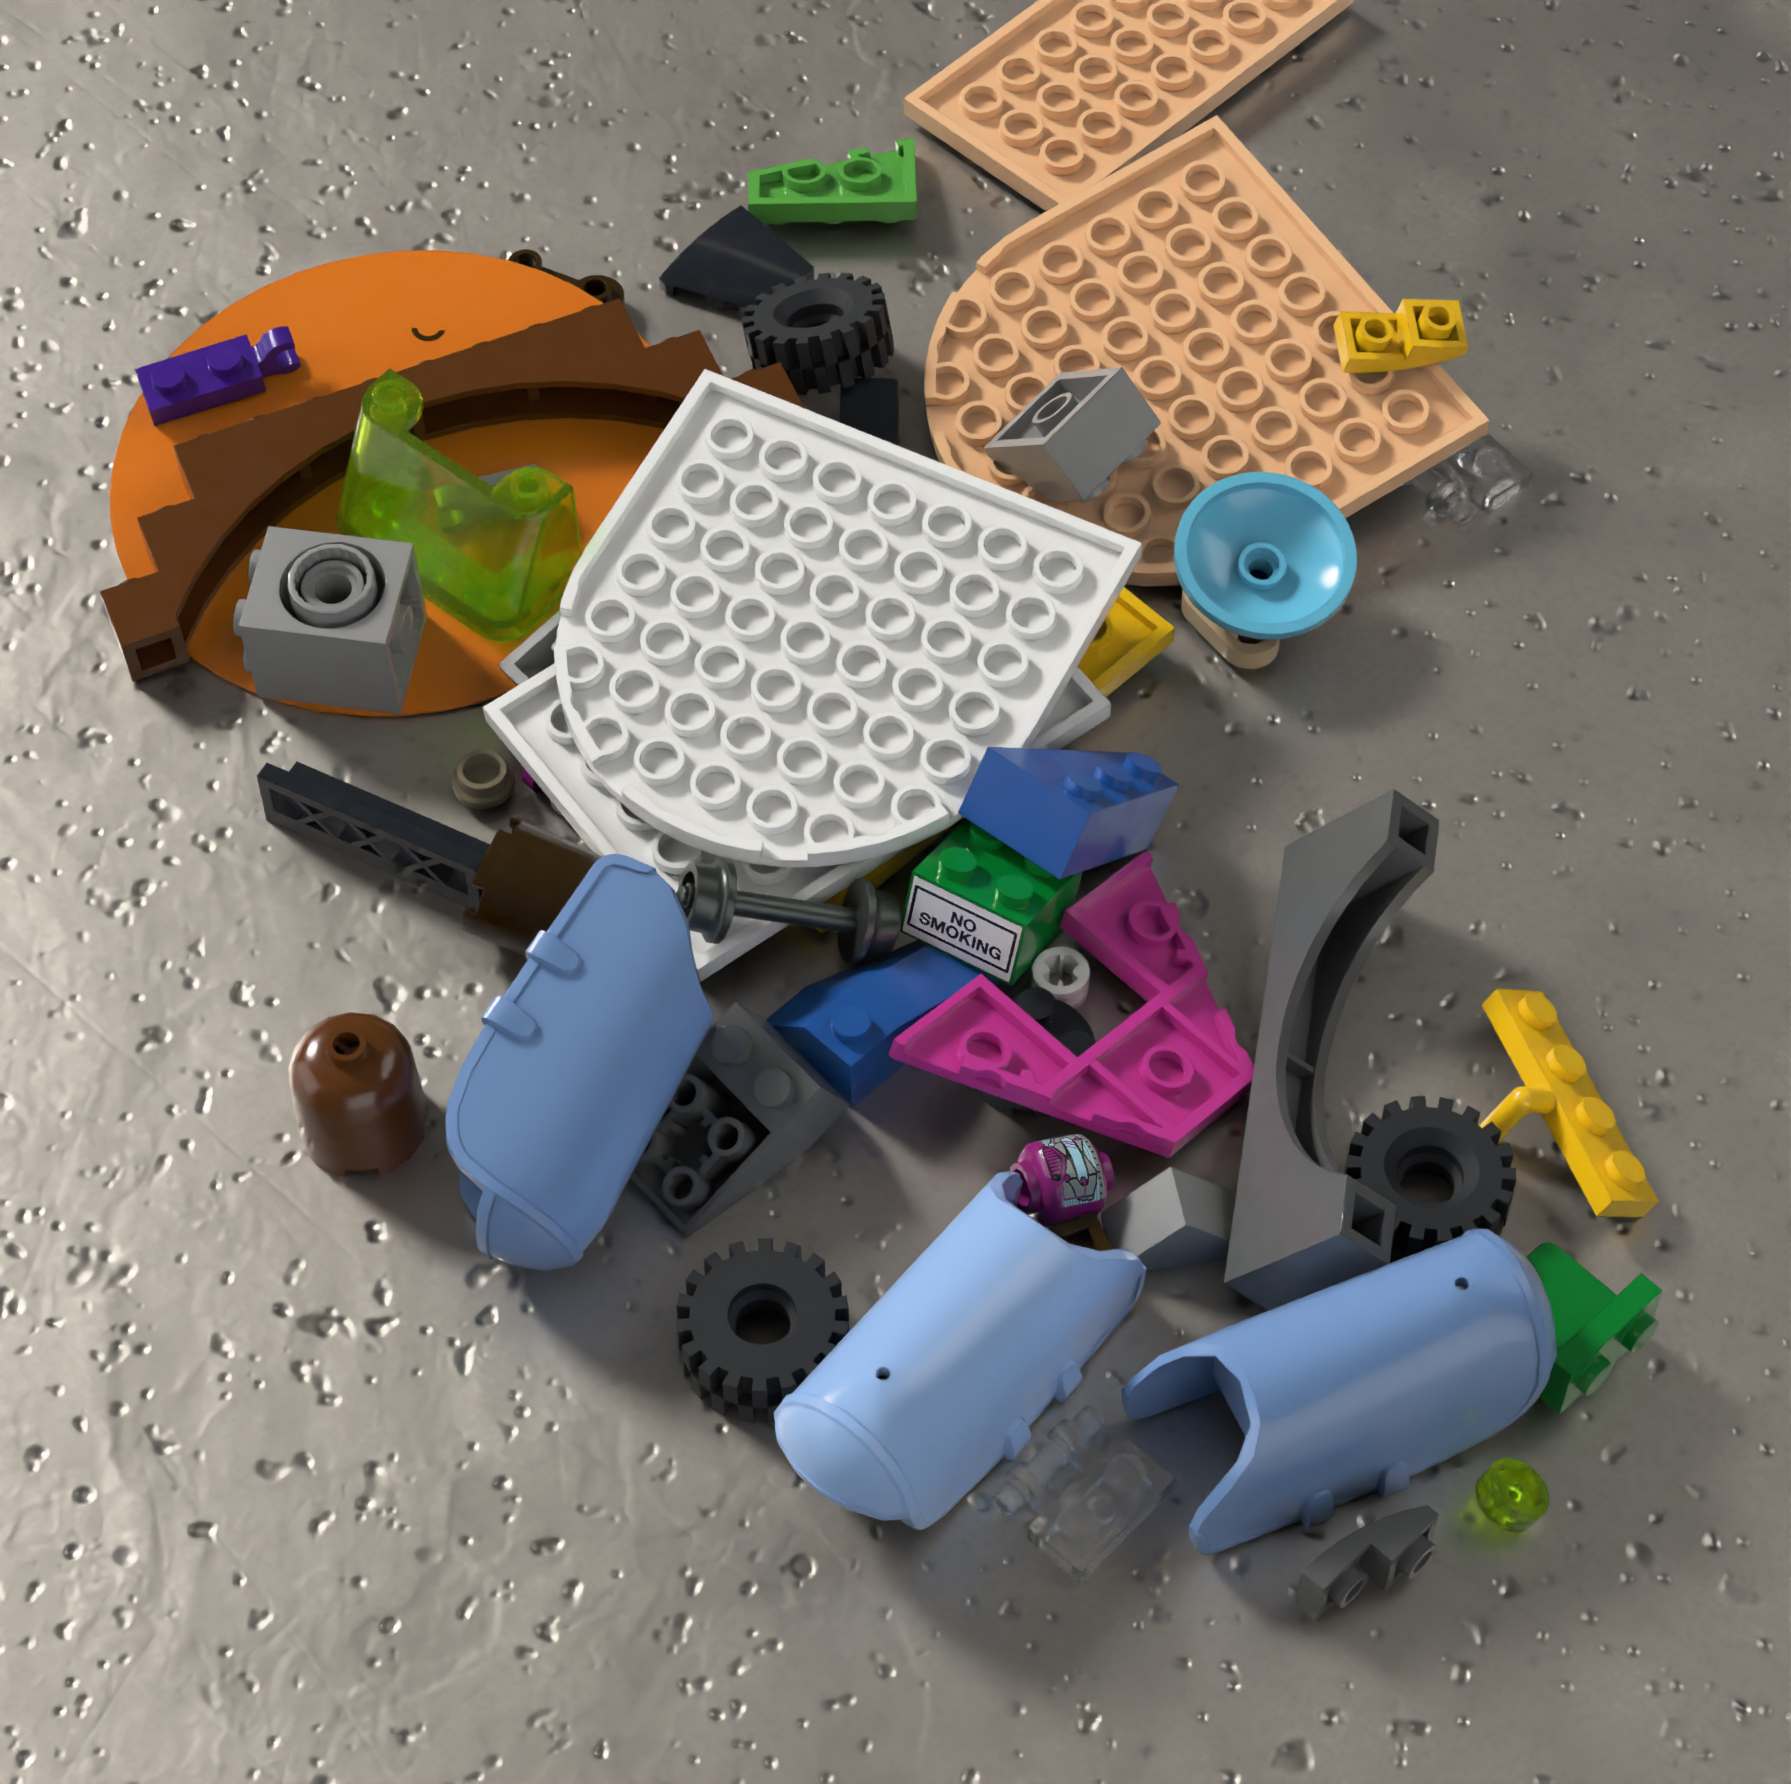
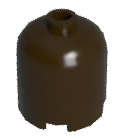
(524, 884)

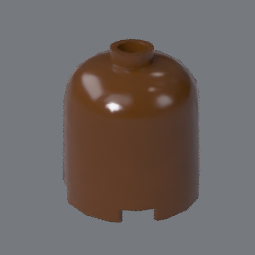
(357, 1094)

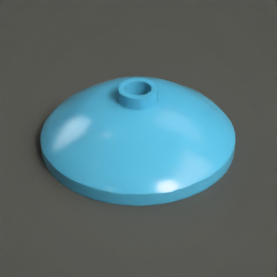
(1270, 527)

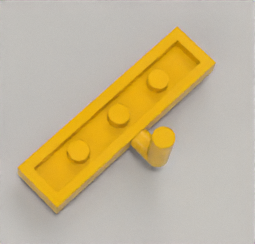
(1568, 1103)

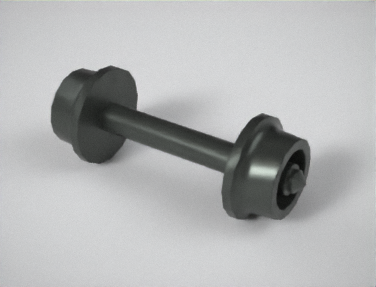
(864, 922)

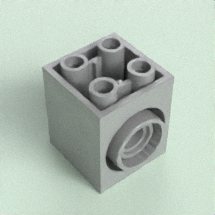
(332, 619)

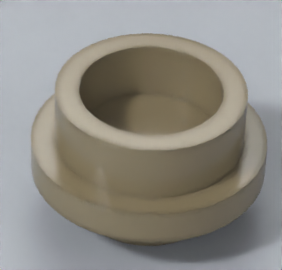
(483, 779)

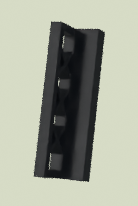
(373, 831)

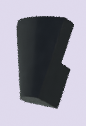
(735, 263)

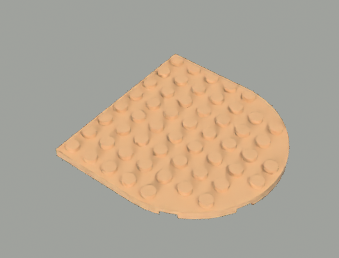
(1220, 317)

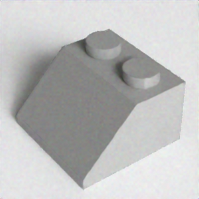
(1076, 434)

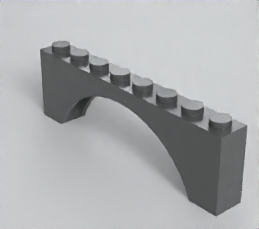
(1294, 1211)

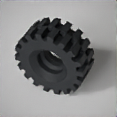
(821, 331)
(1440, 1145)
(749, 1373)

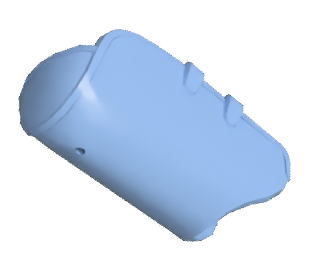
(971, 1355)

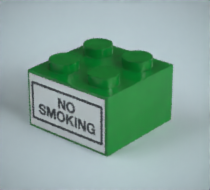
(986, 903)

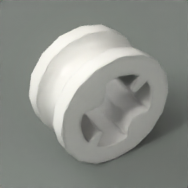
(1062, 961)

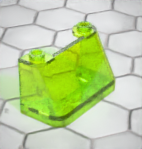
(480, 549)

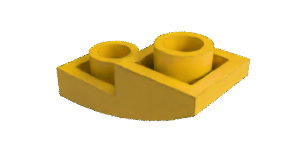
(1413, 337)

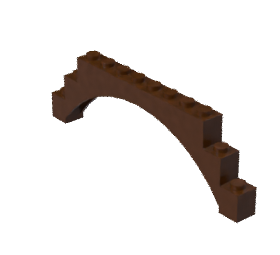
(277, 461)

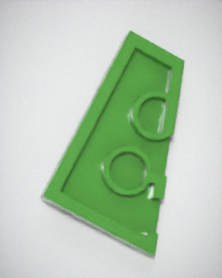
(855, 189)

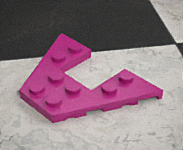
(1142, 1083)

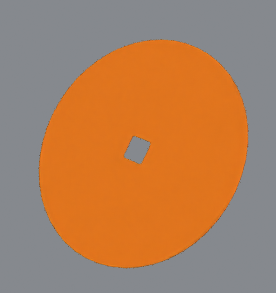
(350, 327)

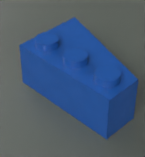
(1069, 805)

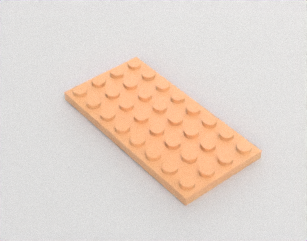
(1101, 83)

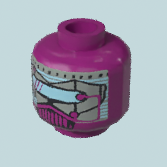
(1063, 1179)

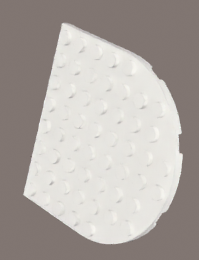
(816, 632)

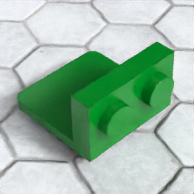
(1590, 1323)

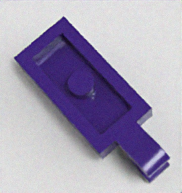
(215, 374)

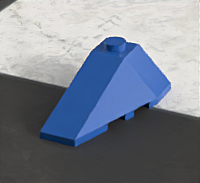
(853, 1016)

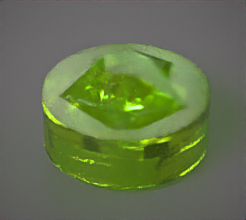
(1512, 1494)

